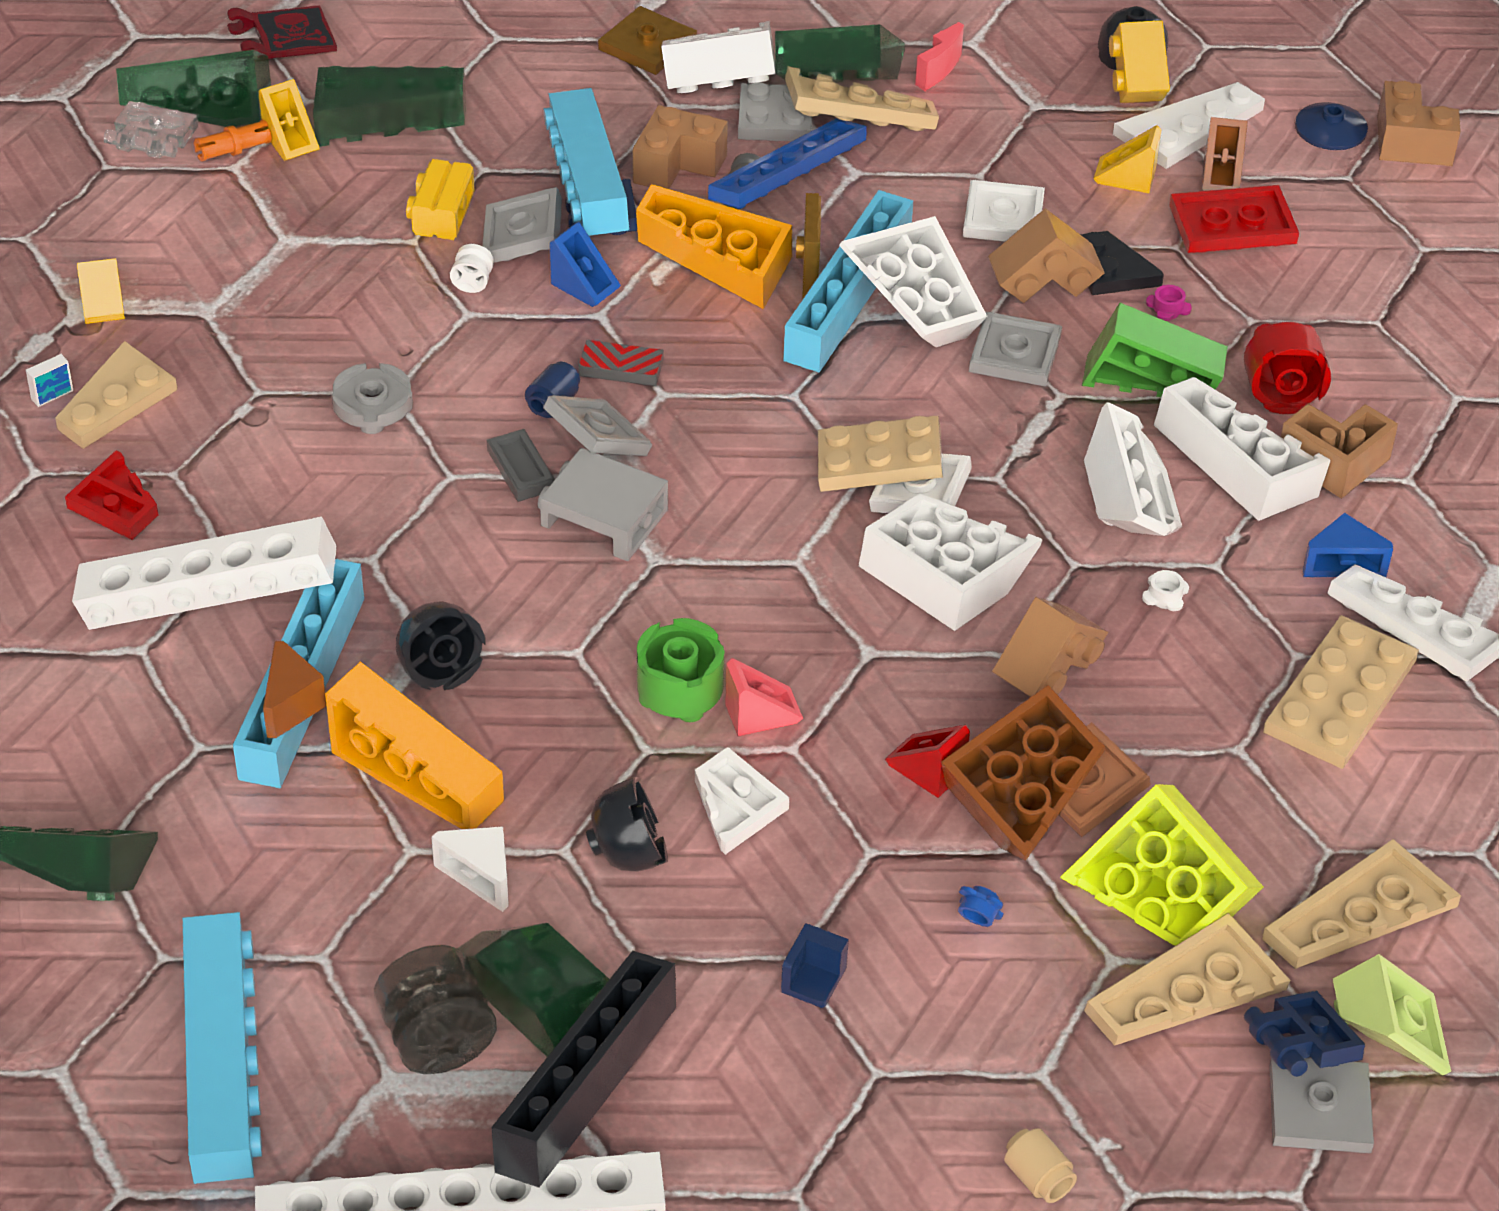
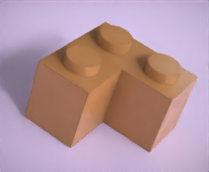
(1415, 131)
(678, 142)
(1045, 252)
(1354, 446)
(1047, 645)

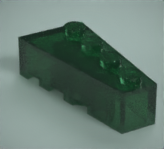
(386, 100)

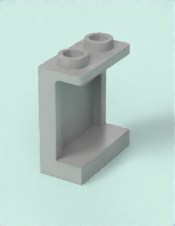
(606, 499)

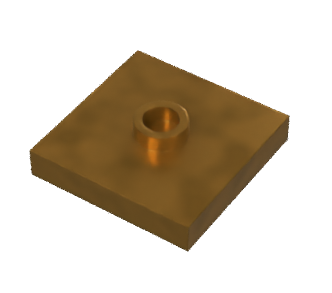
(640, 38)
(809, 245)

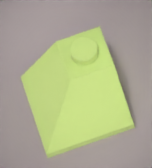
(1392, 1011)

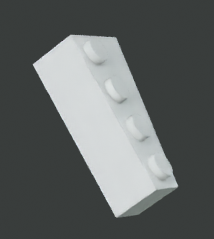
(1238, 449)

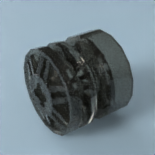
(434, 1009)

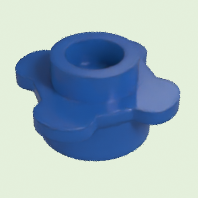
(980, 905)

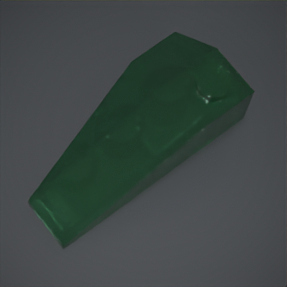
(213, 87)

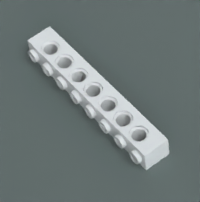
(583, 1178)

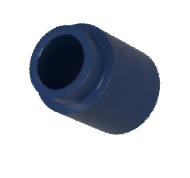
(555, 380)

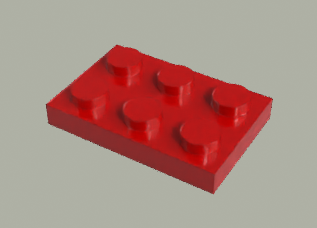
(1233, 219)

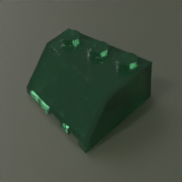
(840, 52)

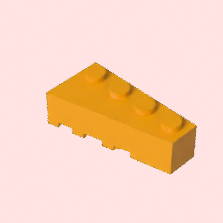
(716, 241)
(410, 750)

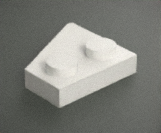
(737, 798)

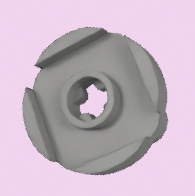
(372, 413)

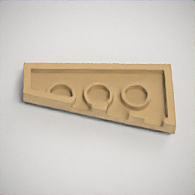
(858, 102)
(1362, 904)
(1190, 981)

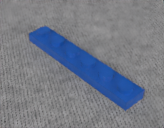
(786, 163)

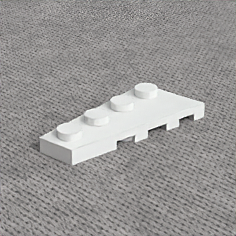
(1188, 121)
(1419, 621)

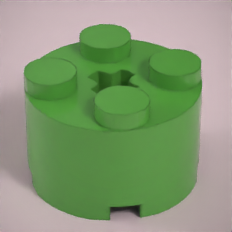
(680, 669)

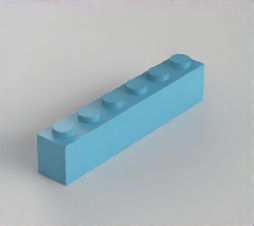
(586, 162)
(839, 290)
(318, 635)
(218, 1048)

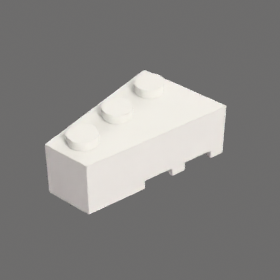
(719, 58)

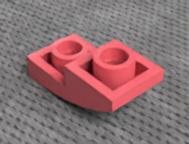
(941, 58)

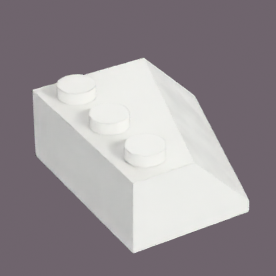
(920, 279)
(945, 558)

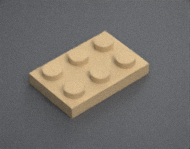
(879, 453)

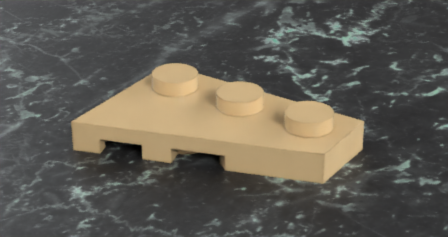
(114, 395)

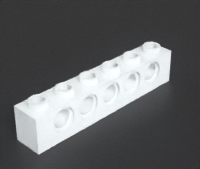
(205, 573)

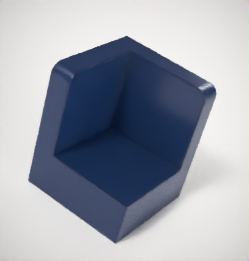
(814, 965)

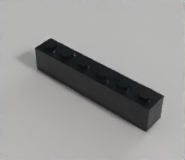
(583, 1069)

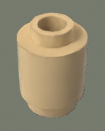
(1040, 1165)

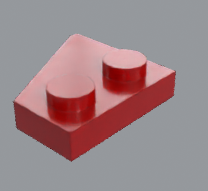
(114, 498)

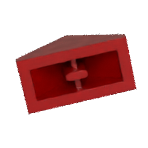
(922, 754)

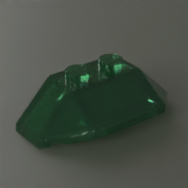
(534, 979)

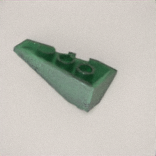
(81, 861)

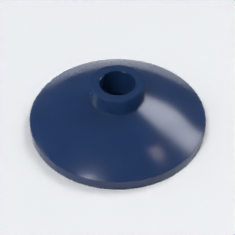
(1331, 126)

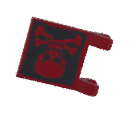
(284, 31)

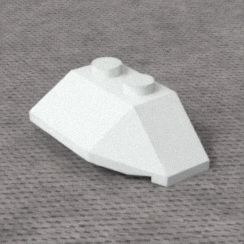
(1129, 476)

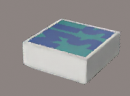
(49, 380)

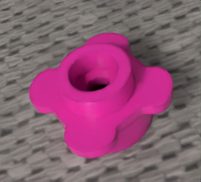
(1169, 302)

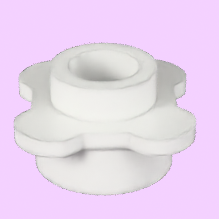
(1166, 590)

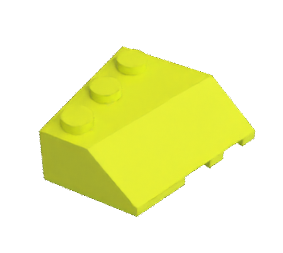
(1165, 868)

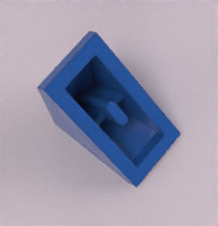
(580, 267)
(1345, 545)

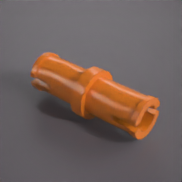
(232, 140)

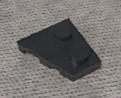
(1122, 266)

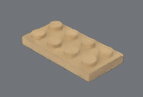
(1341, 691)

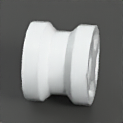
(472, 268)

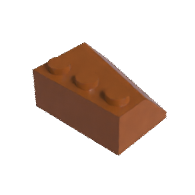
(1023, 770)

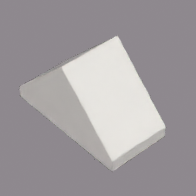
(475, 861)

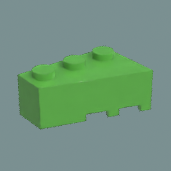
(1151, 354)

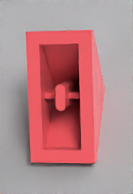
(758, 700)

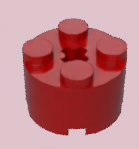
(1286, 366)

